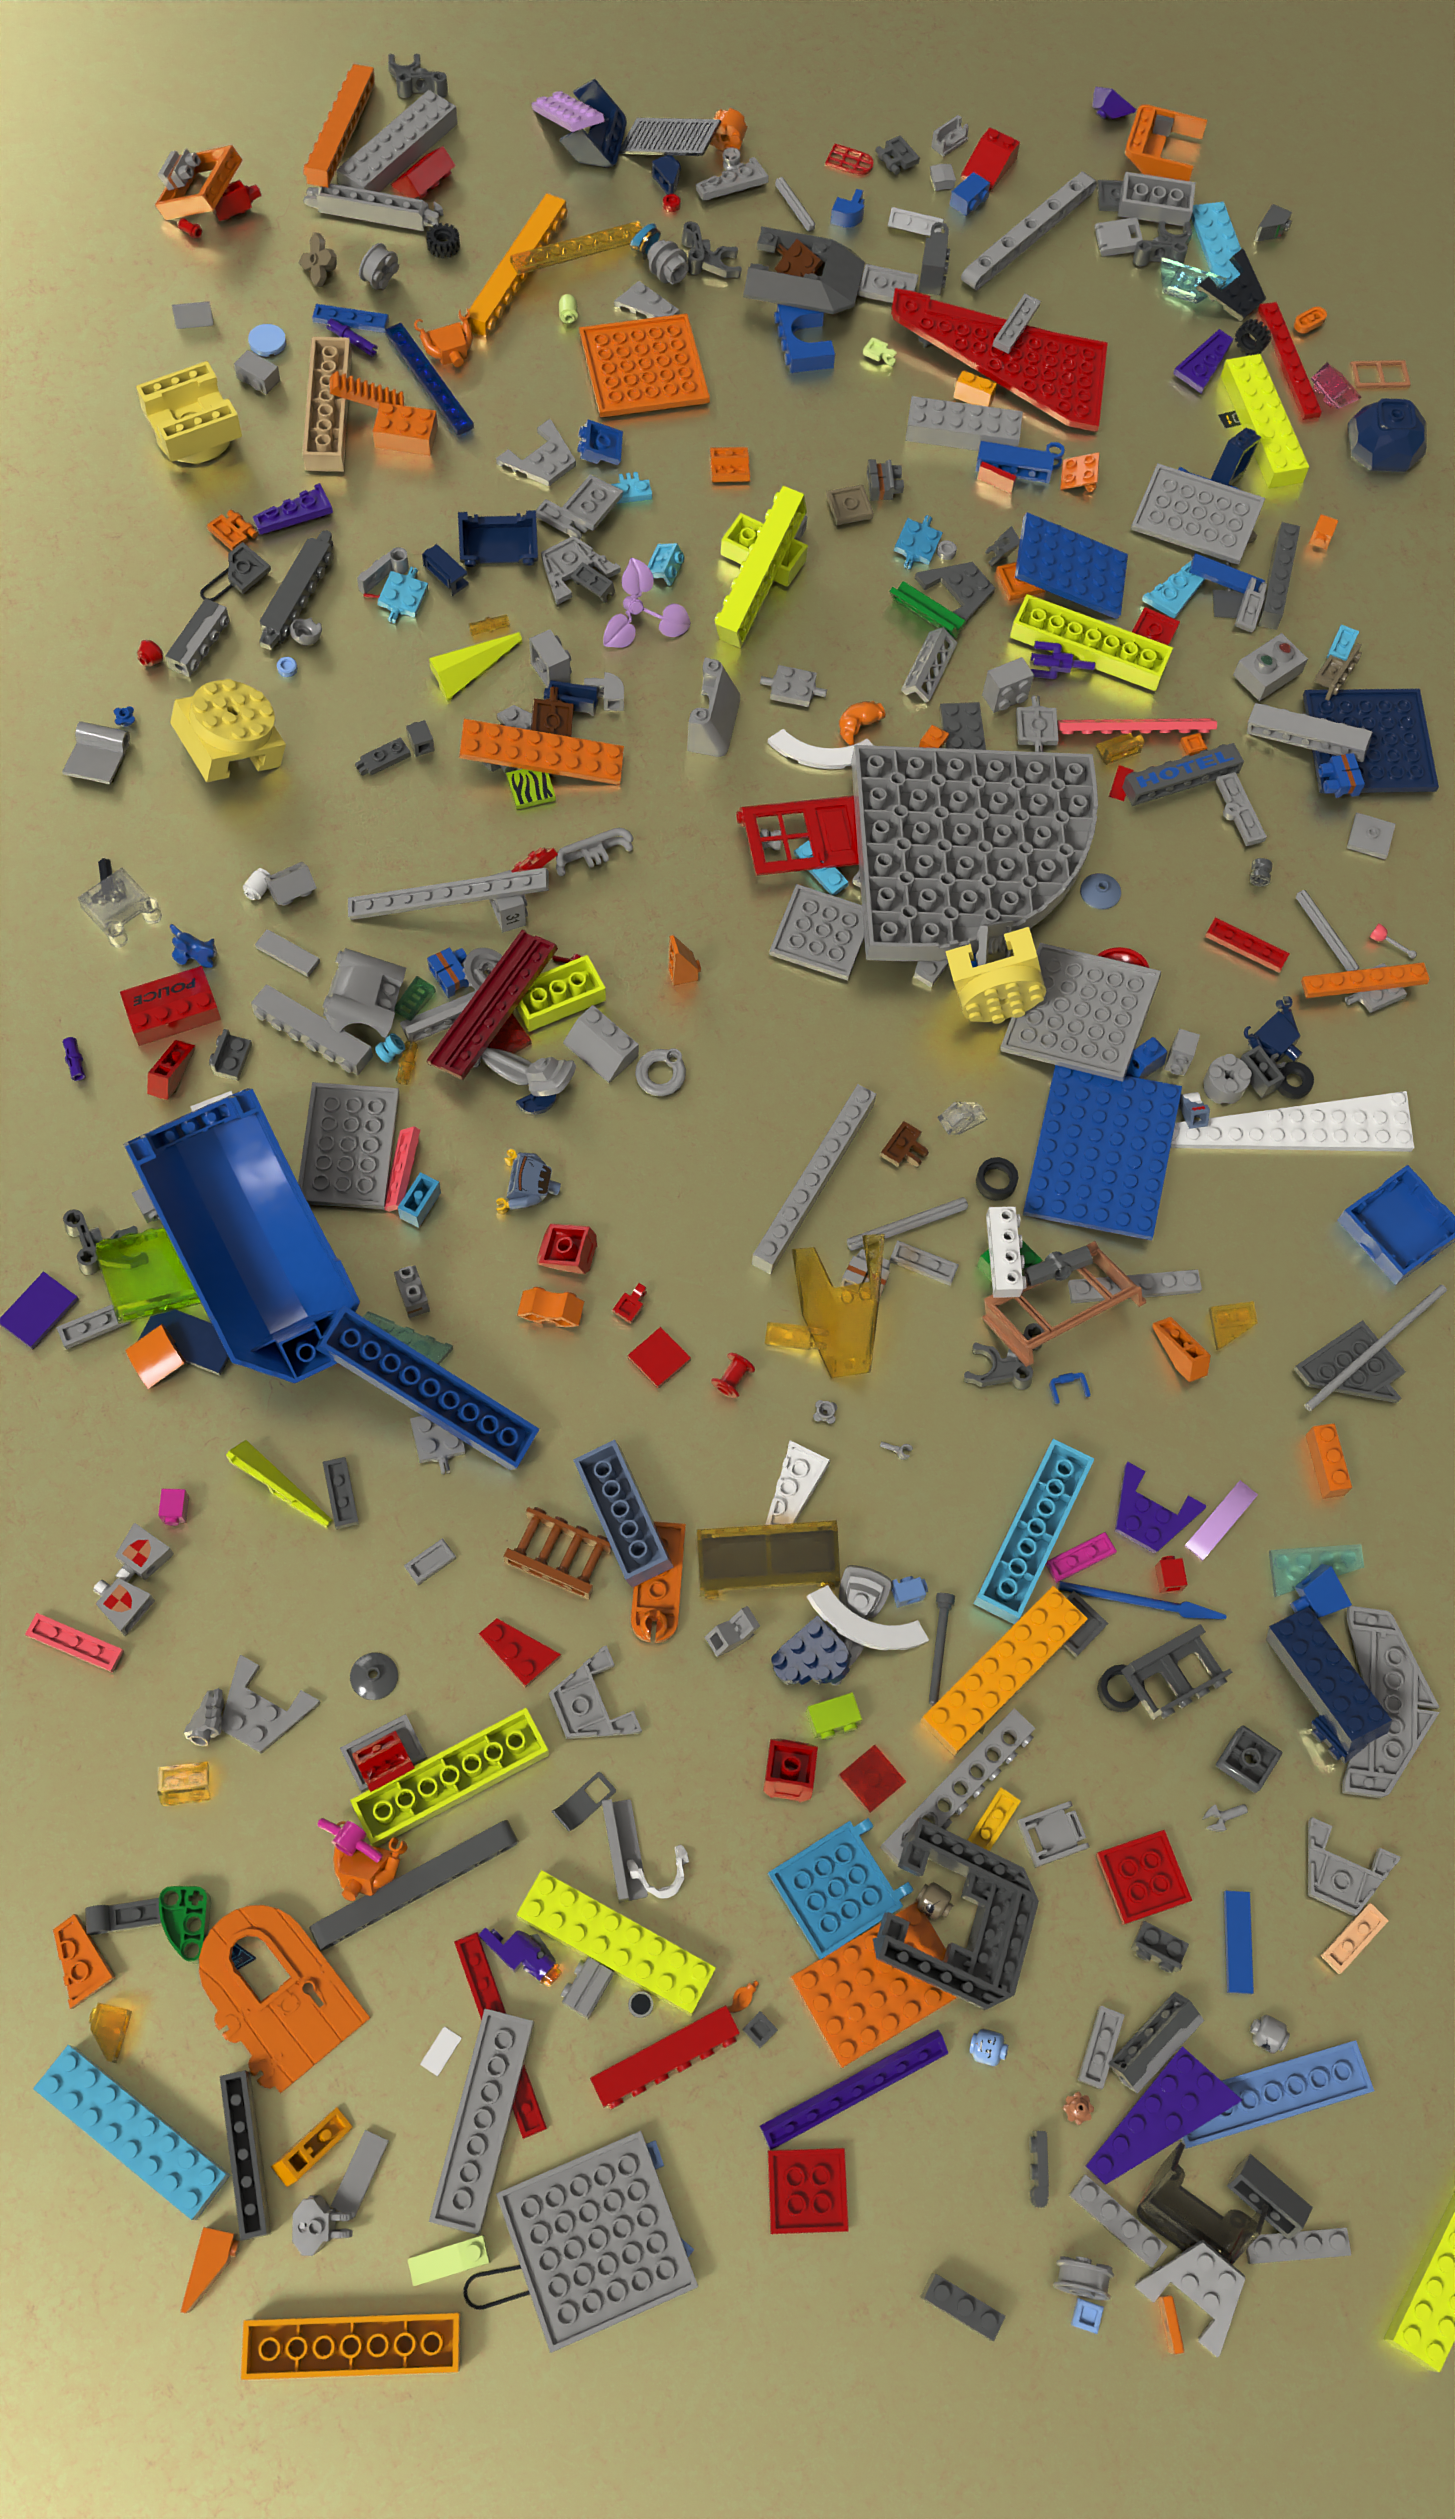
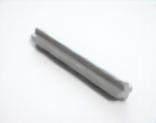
(795, 204)

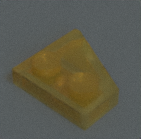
(1231, 1321)

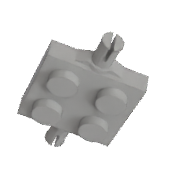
(793, 686)
(1037, 725)
(1377, 999)
(435, 1443)

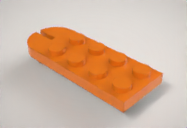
(660, 1596)

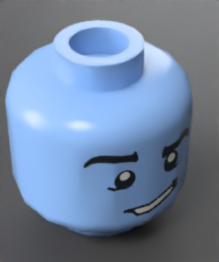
(988, 2047)

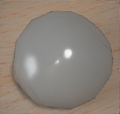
(305, 631)

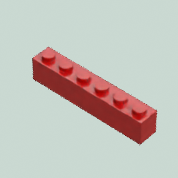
(664, 2056)

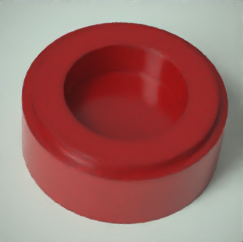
(671, 203)

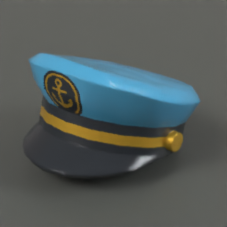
(645, 239)

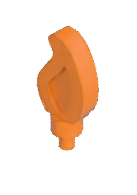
(742, 1997)

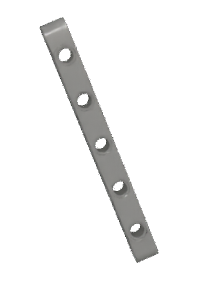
(1029, 230)

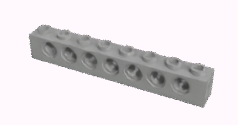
(1012, 1724)

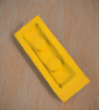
(994, 1819)

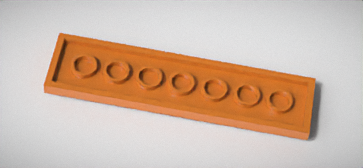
(541, 752)

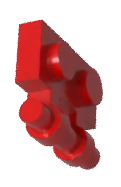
(536, 860)

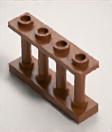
(560, 1575)

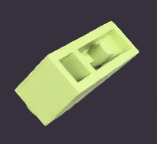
(449, 2260)

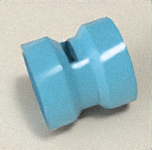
(388, 1049)

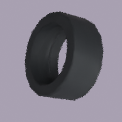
(1000, 1164)
(1105, 1697)

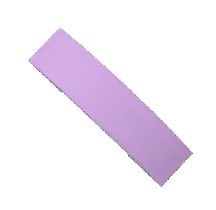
(1221, 1520)

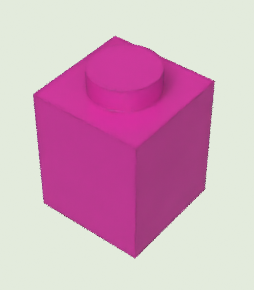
(173, 1506)

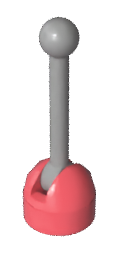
(1380, 934)

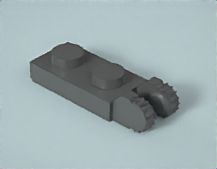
(1039, 2170)

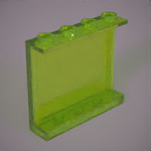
(143, 1275)

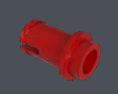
(193, 229)

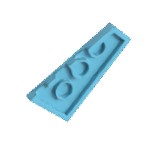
(1174, 592)

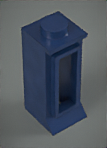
(445, 568)
(582, 697)

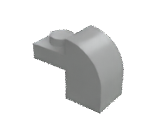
(611, 689)
(732, 1632)

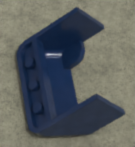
(605, 138)

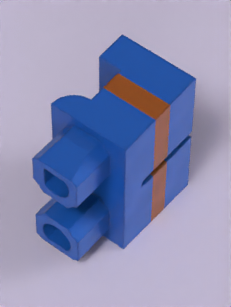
(1343, 775)
(448, 970)

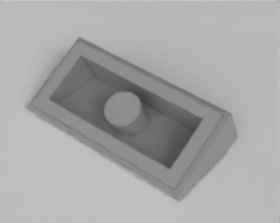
(192, 315)

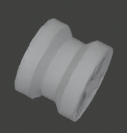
(731, 158)

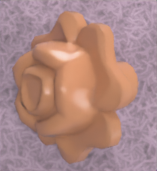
(1078, 2108)

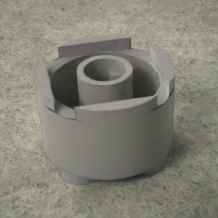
(1226, 1079)

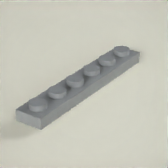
(1152, 1285)

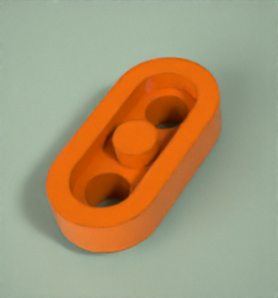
(1310, 319)

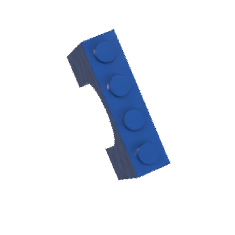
(802, 355)

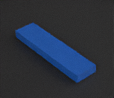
(351, 317)
(1222, 574)
(1238, 1942)

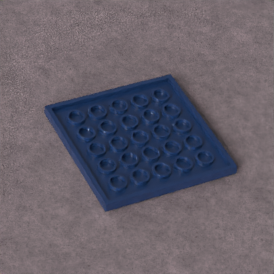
(1400, 741)

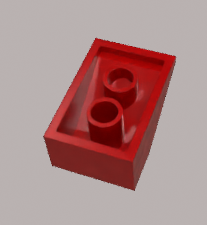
(992, 157)

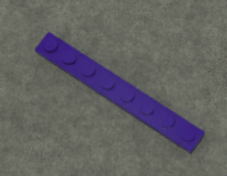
(854, 2089)

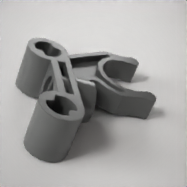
(409, 78)
(1166, 245)
(702, 257)
(88, 1239)
(1007, 1368)

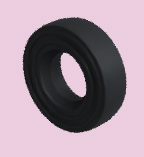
(1304, 1073)

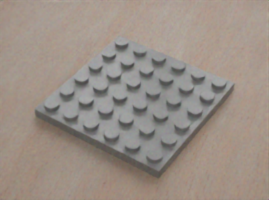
(1088, 1013)
(596, 2241)

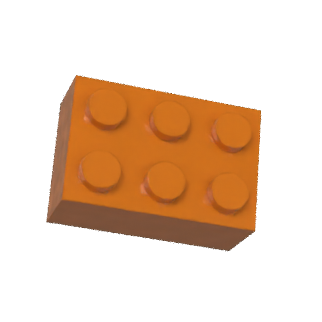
(405, 429)

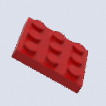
(1143, 1877)
(807, 2191)

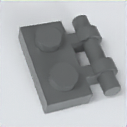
(902, 154)

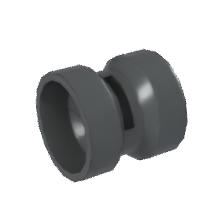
(1261, 872)

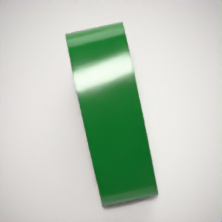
(178, 1917)

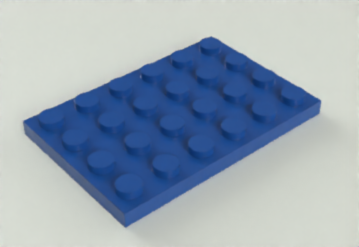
(1071, 565)

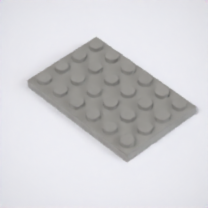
(1198, 513)
(348, 1145)

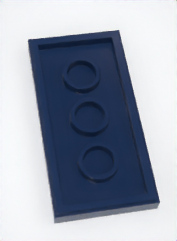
(194, 1339)

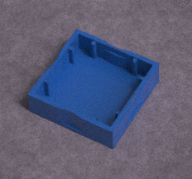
(1400, 1224)

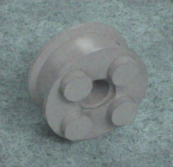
(378, 266)
(1083, 2279)

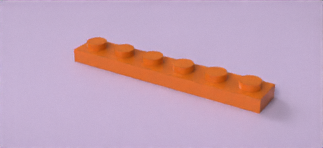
(1365, 980)

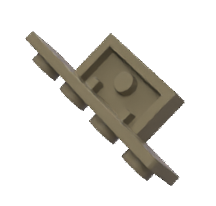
(1335, 671)

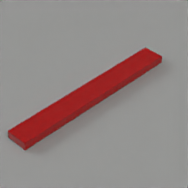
(487, 1997)

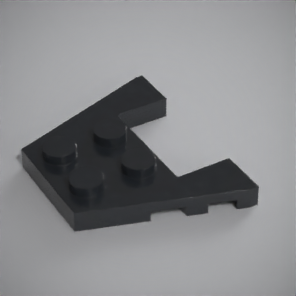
(1242, 294)

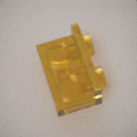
(183, 1784)

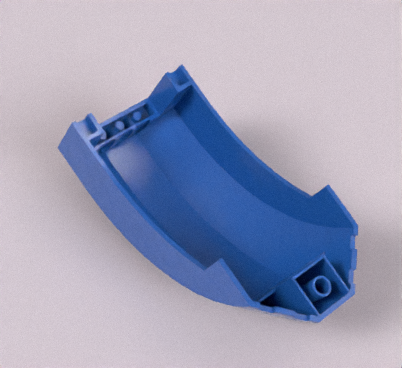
(245, 1235)

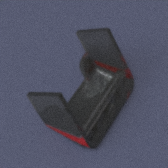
(1188, 2220)

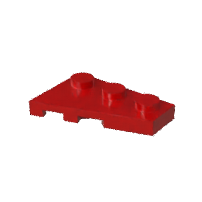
(518, 1651)

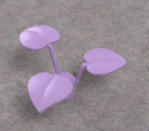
(635, 580)

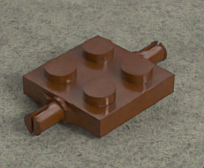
(797, 260)
(552, 715)

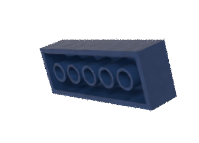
(1328, 1680)

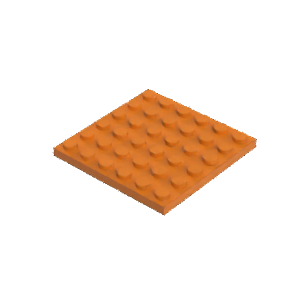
(643, 365)

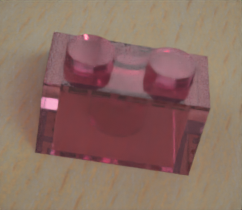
(1334, 387)

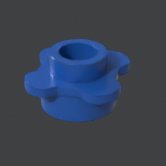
(125, 720)

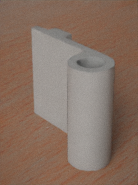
(97, 752)

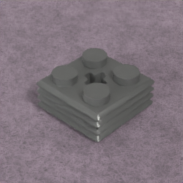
(1263, 1755)

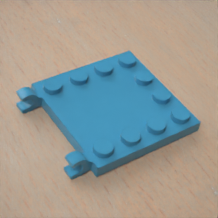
(836, 1889)

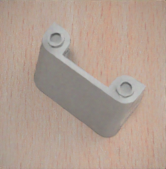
(712, 728)

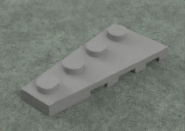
(739, 179)

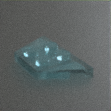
(1182, 280)

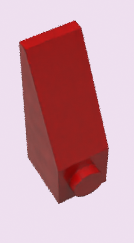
(169, 1069)

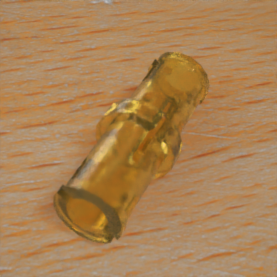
(488, 624)
(406, 1063)

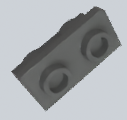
(229, 1055)
(1160, 1947)

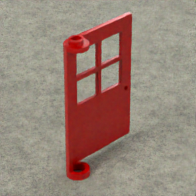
(828, 825)

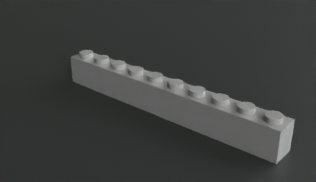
(813, 1179)

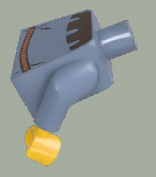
(528, 1181)

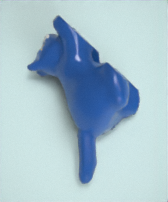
(189, 947)

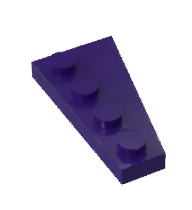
(1203, 362)
(303, 508)

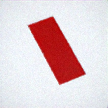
(1117, 791)

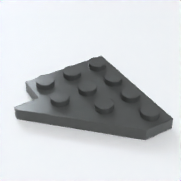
(1368, 1381)

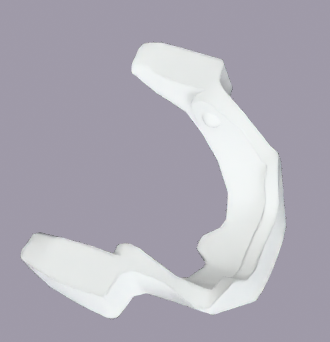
(666, 1891)

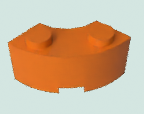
(560, 1308)

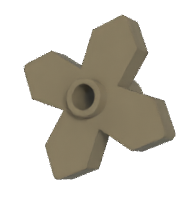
(319, 260)

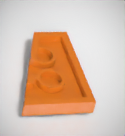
(81, 1961)

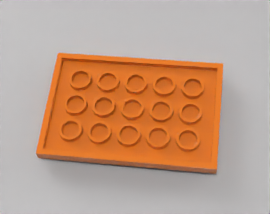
(866, 2000)

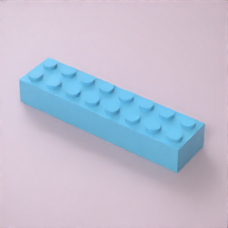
(1034, 1532)
(132, 2132)

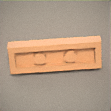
(1354, 1938)

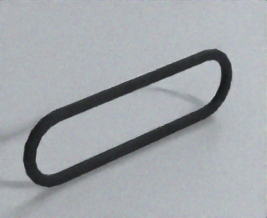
(210, 583)

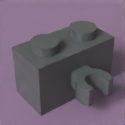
(1265, 1072)

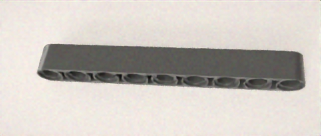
(413, 1885)

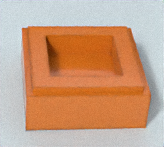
(1193, 744)

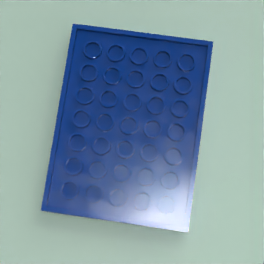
(1103, 1152)

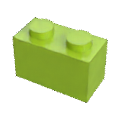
(834, 1716)

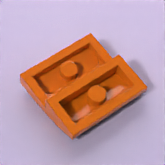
(730, 464)
(155, 1356)

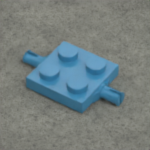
(918, 541)

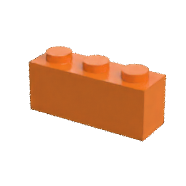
(1328, 1461)

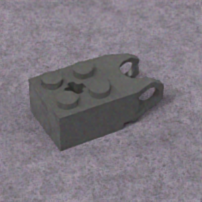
(934, 261)

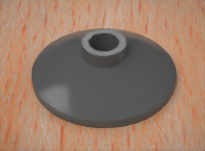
(376, 1687)

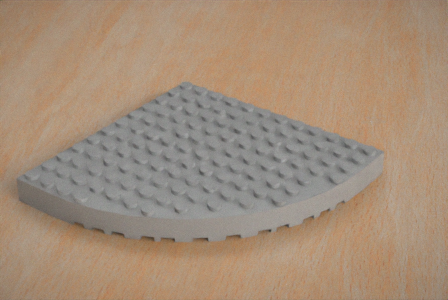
(965, 842)

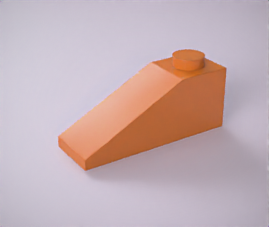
(682, 963)
(1184, 1351)
(211, 2259)

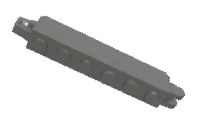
(296, 589)

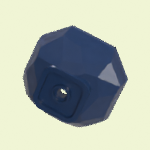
(1388, 435)

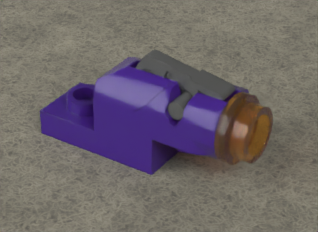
(525, 1951)

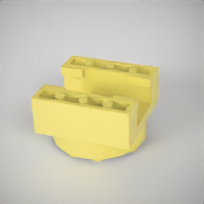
(189, 414)
(227, 724)
(1000, 987)

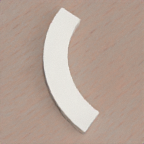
(810, 755)
(864, 1631)

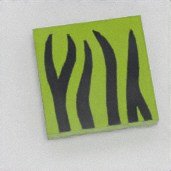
(530, 788)

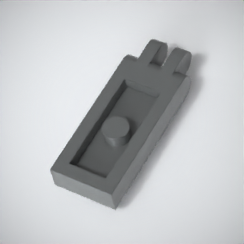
(383, 757)

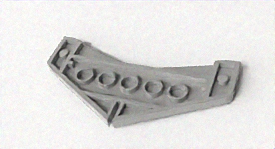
(1400, 1688)

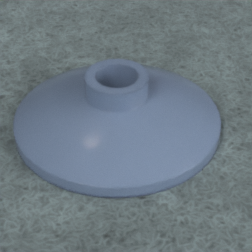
(1098, 897)

